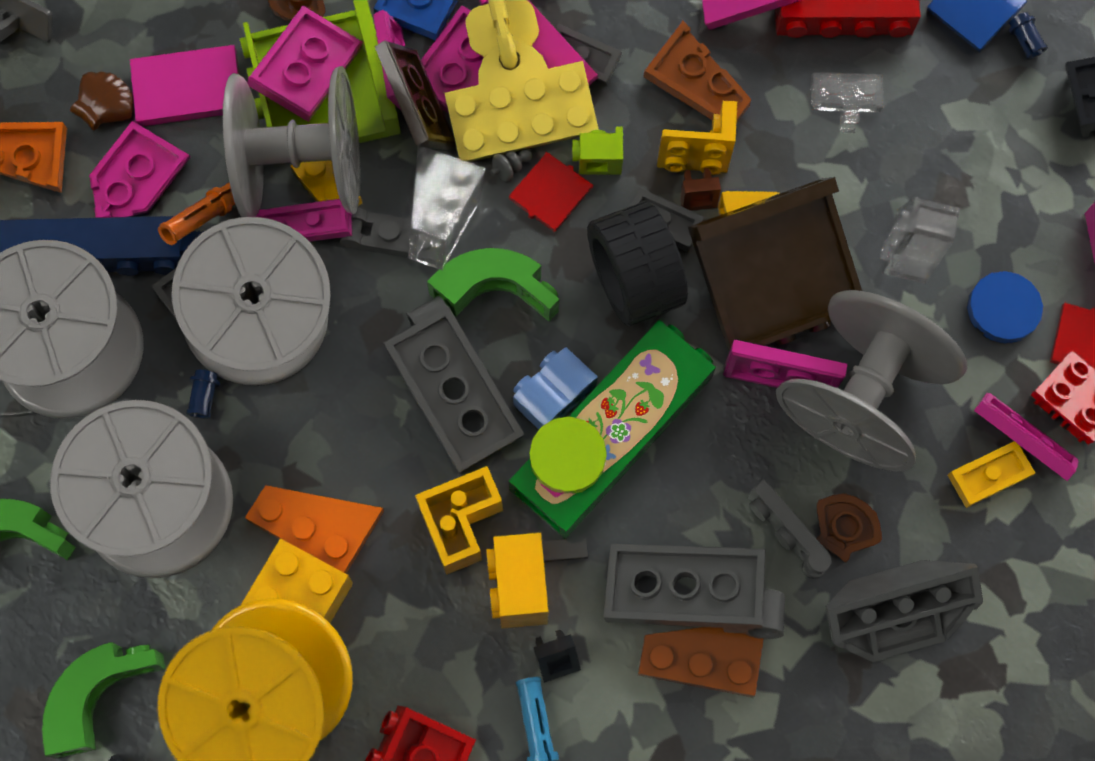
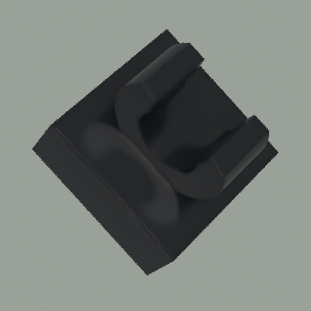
(556, 657)

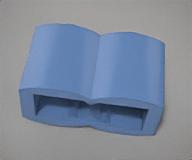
(555, 389)

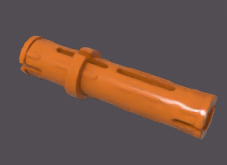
(216, 203)

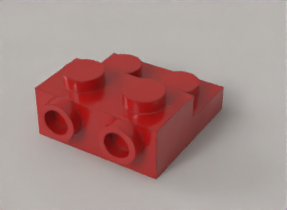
(419, 738)

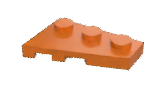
(33, 152)
(316, 524)

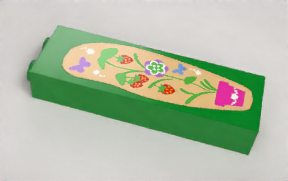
(630, 413)

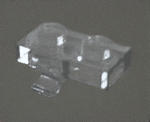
(847, 94)

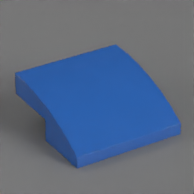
(976, 19)

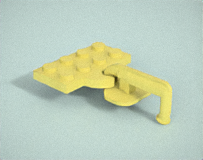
(517, 96)

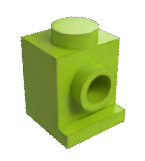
(599, 152)

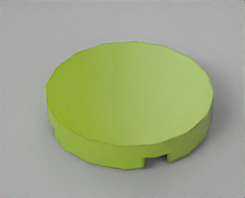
(567, 455)

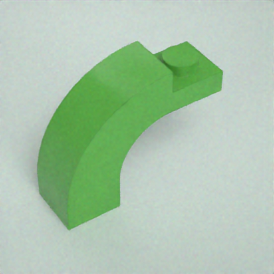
(493, 270)
(32, 523)
(71, 703)

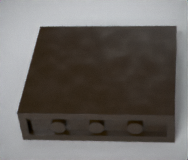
(776, 264)

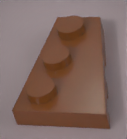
(692, 76)
(703, 659)

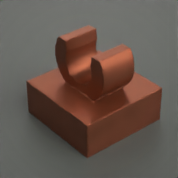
(700, 193)

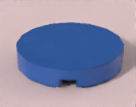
(1005, 307)

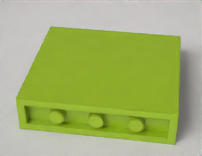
(373, 109)

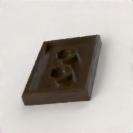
(415, 96)

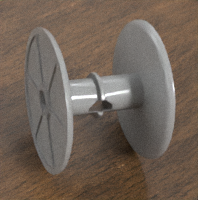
(252, 147)
(243, 265)
(64, 330)
(892, 343)
(141, 489)

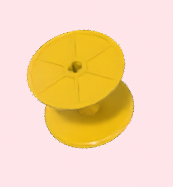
(256, 686)

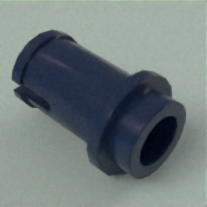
(1027, 35)
(202, 393)

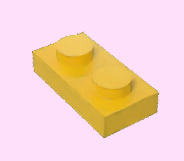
(318, 180)
(991, 474)

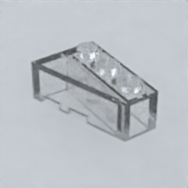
(442, 205)

